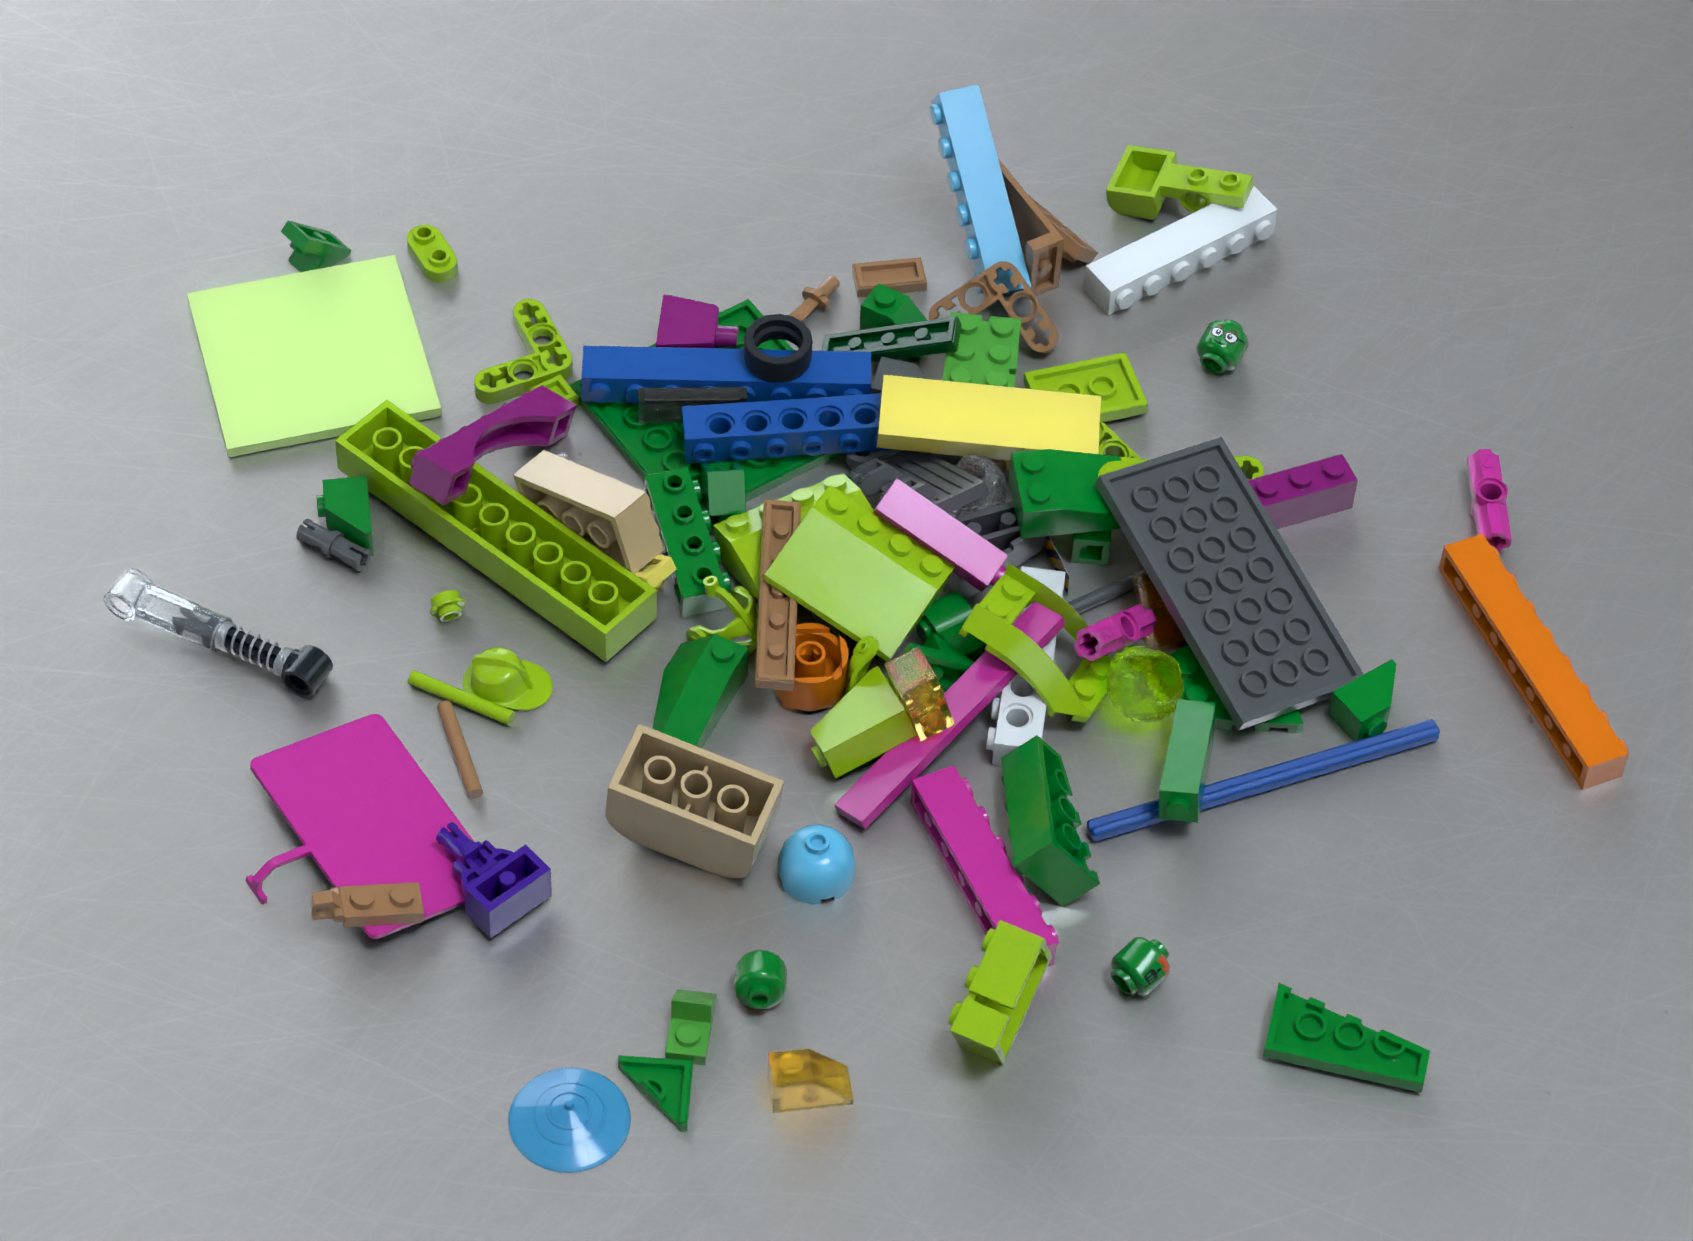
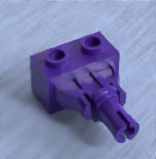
(496, 881)

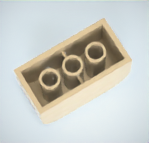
(692, 803)

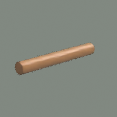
(460, 749)

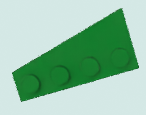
(1321, 1039)

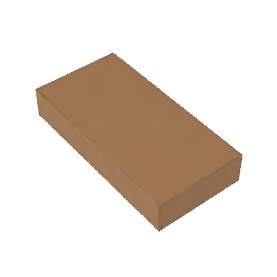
(899, 274)

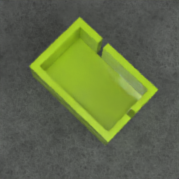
(999, 991)

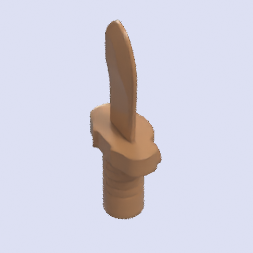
(816, 298)

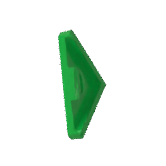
(664, 1083)

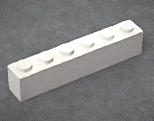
(1177, 251)

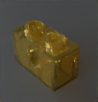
(920, 693)

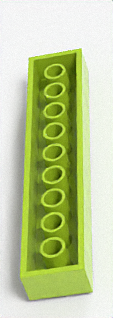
(503, 536)

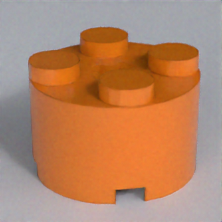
(819, 669)

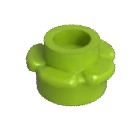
(447, 605)

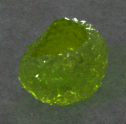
(1144, 683)

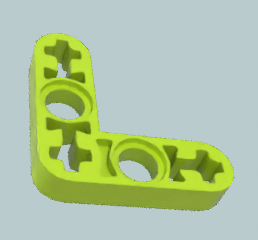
(537, 362)

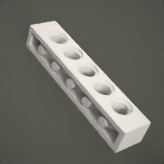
(1021, 708)

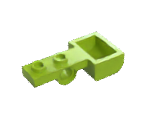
(1151, 175)

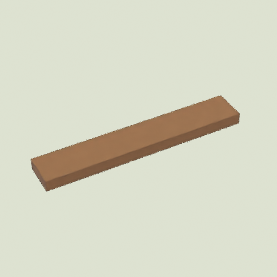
(775, 609)

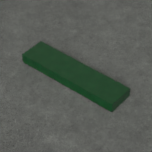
(900, 340)

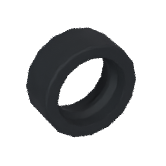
(778, 368)

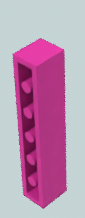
(976, 855)

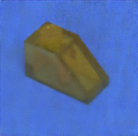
(806, 1081)

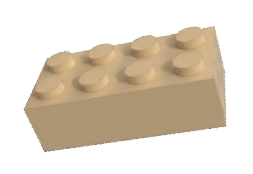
(593, 506)

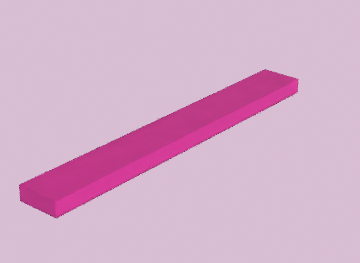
(965, 700)

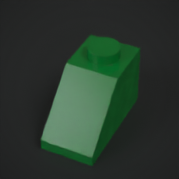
(888, 308)
(723, 489)
(347, 509)
(1365, 703)

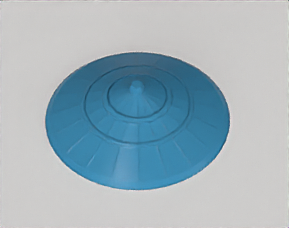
(569, 1120)

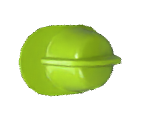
(507, 680)

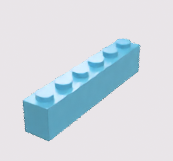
(977, 183)

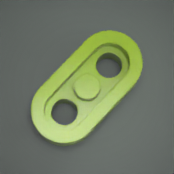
(432, 253)

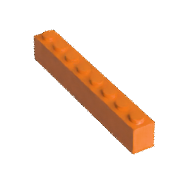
(1533, 662)

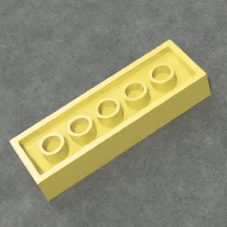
(984, 418)

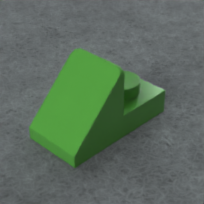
(690, 1025)

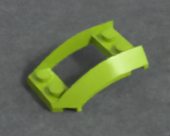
(994, 624)

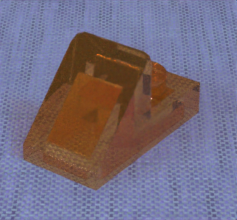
(1165, 628)

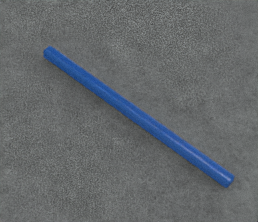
(1273, 777)

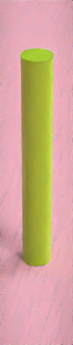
(461, 697)

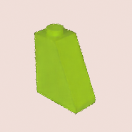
(861, 725)

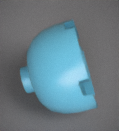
(816, 864)

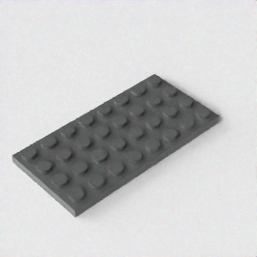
(1229, 582)

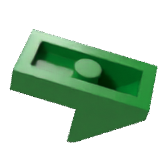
(313, 247)
(944, 659)

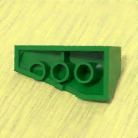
(699, 687)

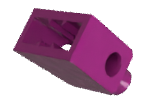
(692, 325)

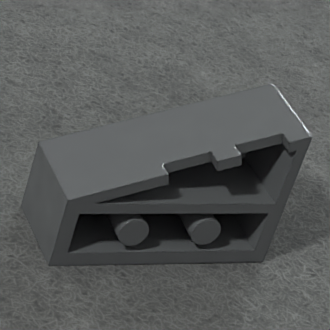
(1001, 529)

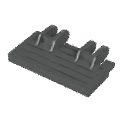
(923, 472)

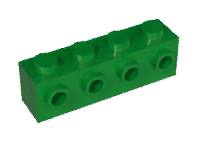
(686, 539)

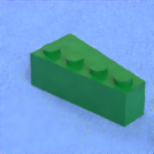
(1045, 822)

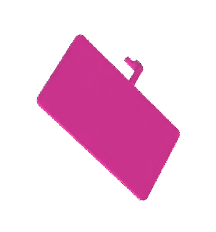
(361, 814)

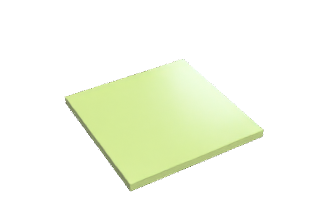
(311, 353)

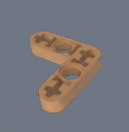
(993, 294)

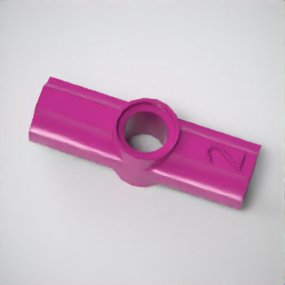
(1489, 498)
(1114, 632)

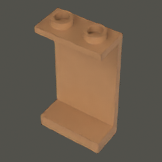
(1037, 237)

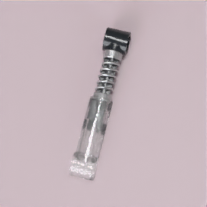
(138, 597)

